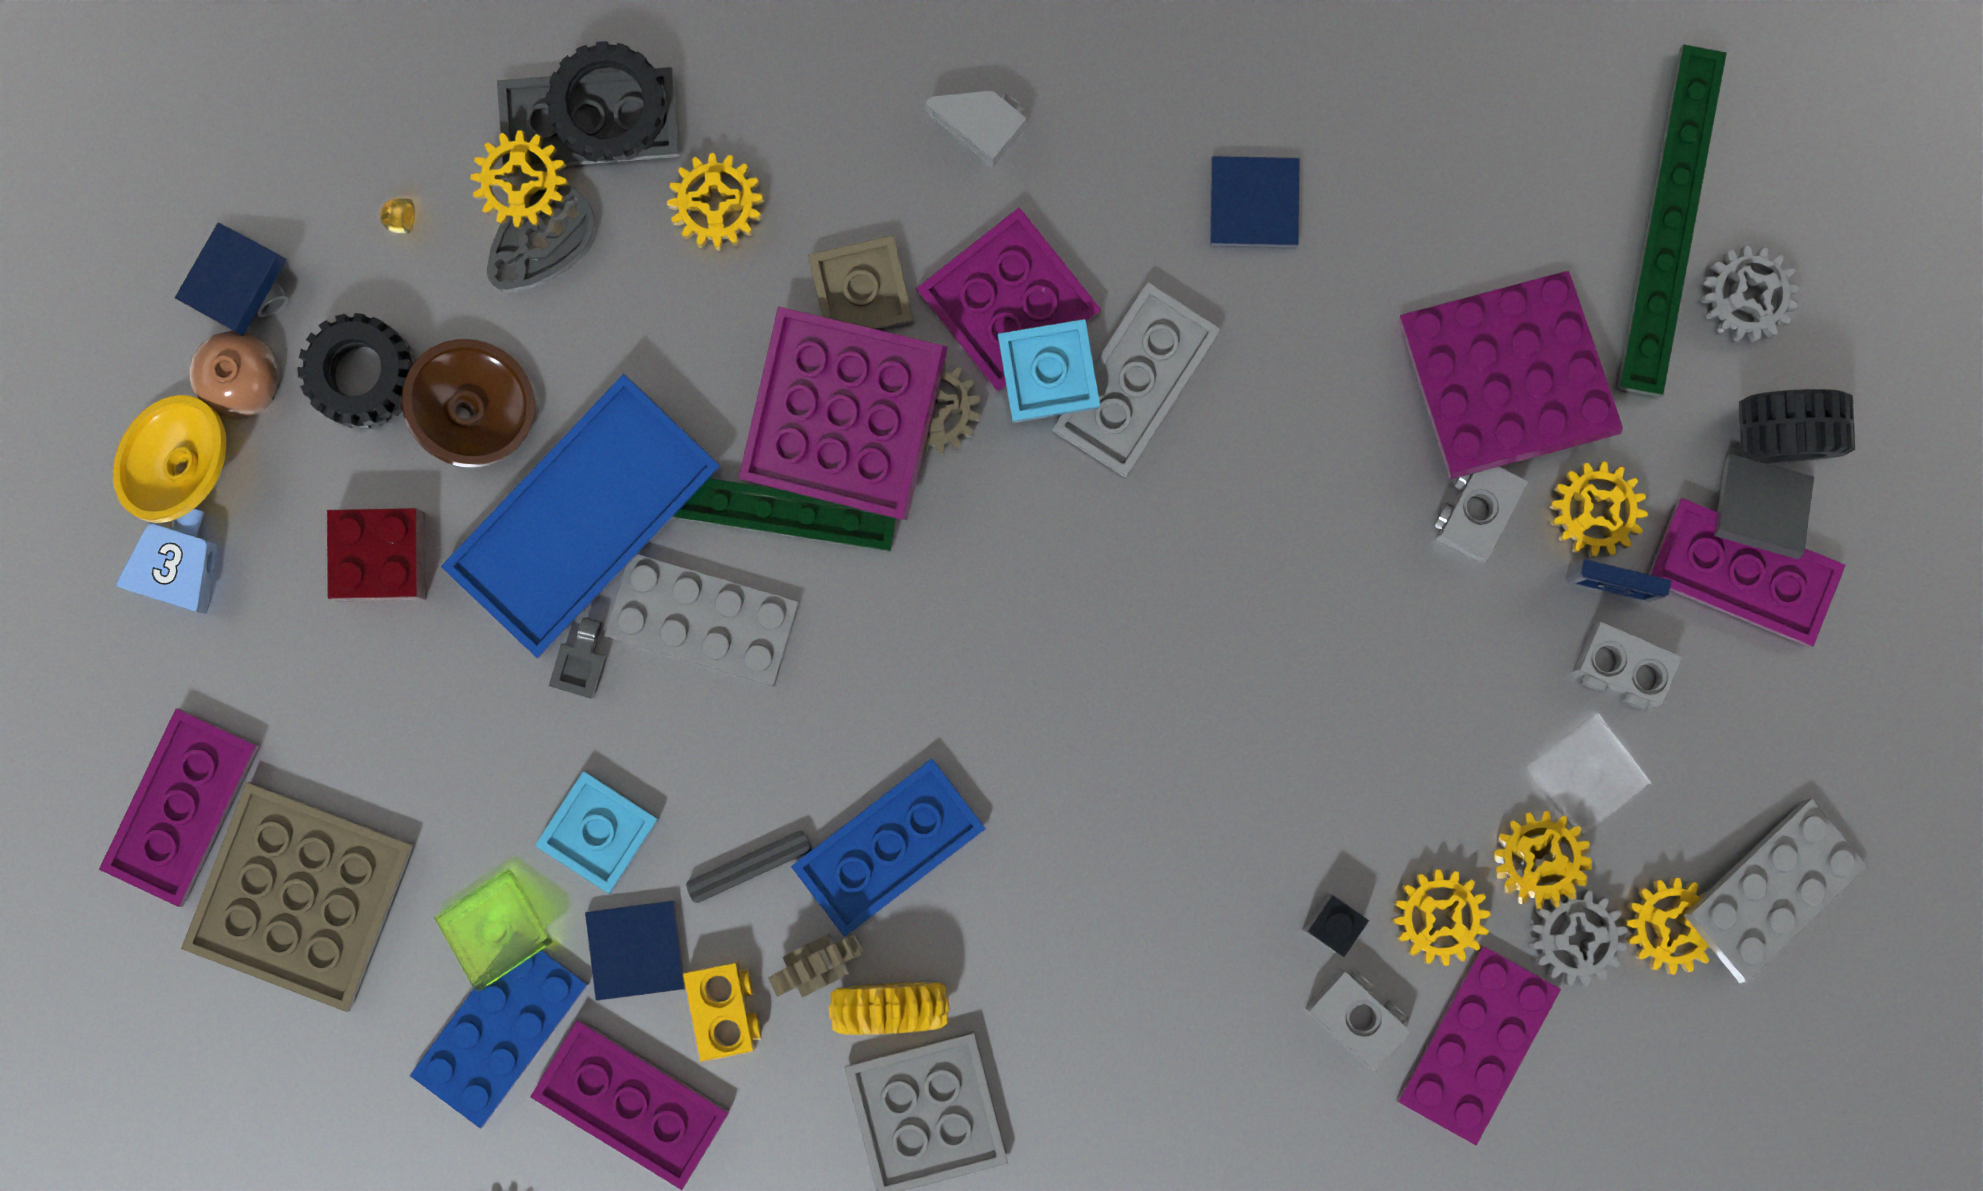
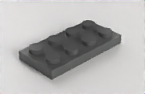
(600, 105)

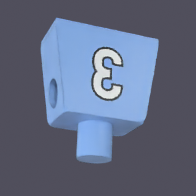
(173, 564)

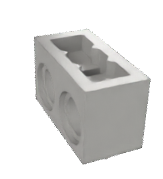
(1629, 655)

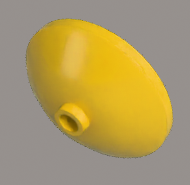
(169, 458)

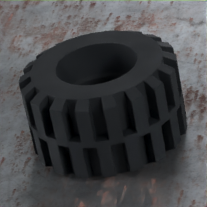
(324, 355)
(1797, 425)

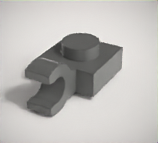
(577, 666)

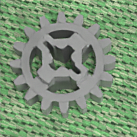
(1756, 309)
(1596, 934)

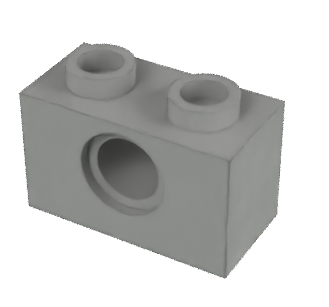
(1475, 537)
(1371, 1043)

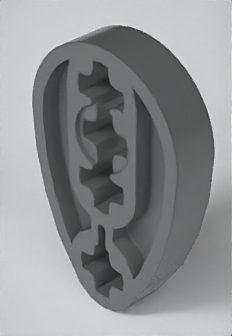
(541, 265)

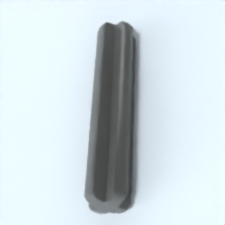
(748, 866)

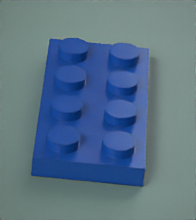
(888, 847)
(498, 1036)

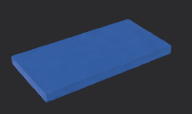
(581, 516)

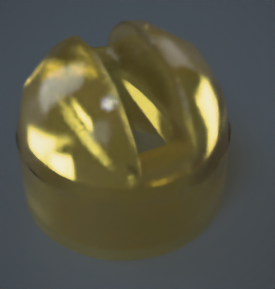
(398, 215)

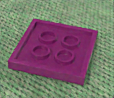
(1003, 286)

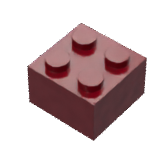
(376, 555)

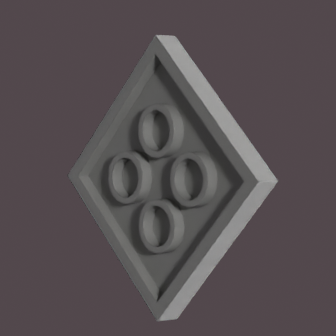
(926, 1114)

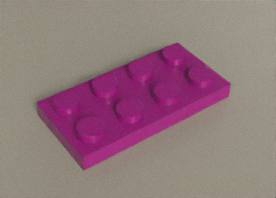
(1743, 580)
(179, 807)
(1478, 1045)
(629, 1104)

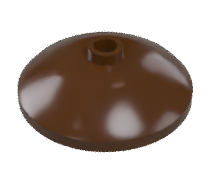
(473, 378)

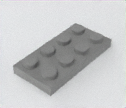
(1139, 378)
(702, 619)
(1775, 891)

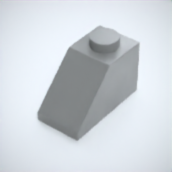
(980, 120)

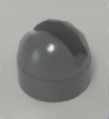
(273, 301)

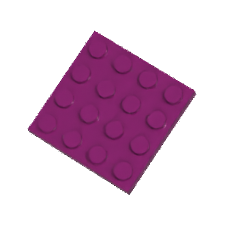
(1510, 374)
(843, 413)

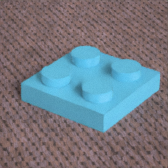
(1048, 371)
(596, 832)

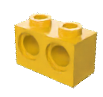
(708, 1012)

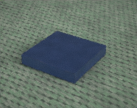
(1254, 201)
(230, 278)
(1618, 580)
(635, 950)

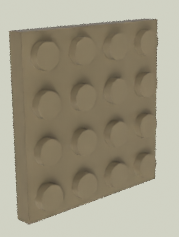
(297, 896)

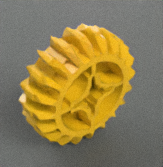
(888, 1008)

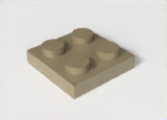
(862, 284)

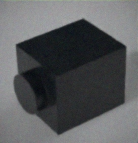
(1336, 925)

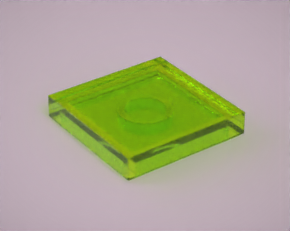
(493, 930)

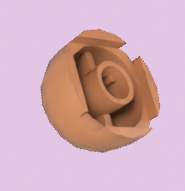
(235, 374)

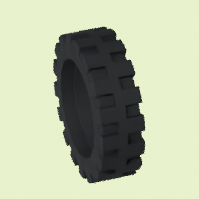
(599, 57)

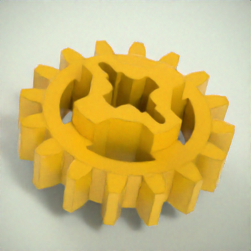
(519, 158)
(695, 201)
(1611, 525)
(1558, 870)
(1426, 904)
(1664, 941)

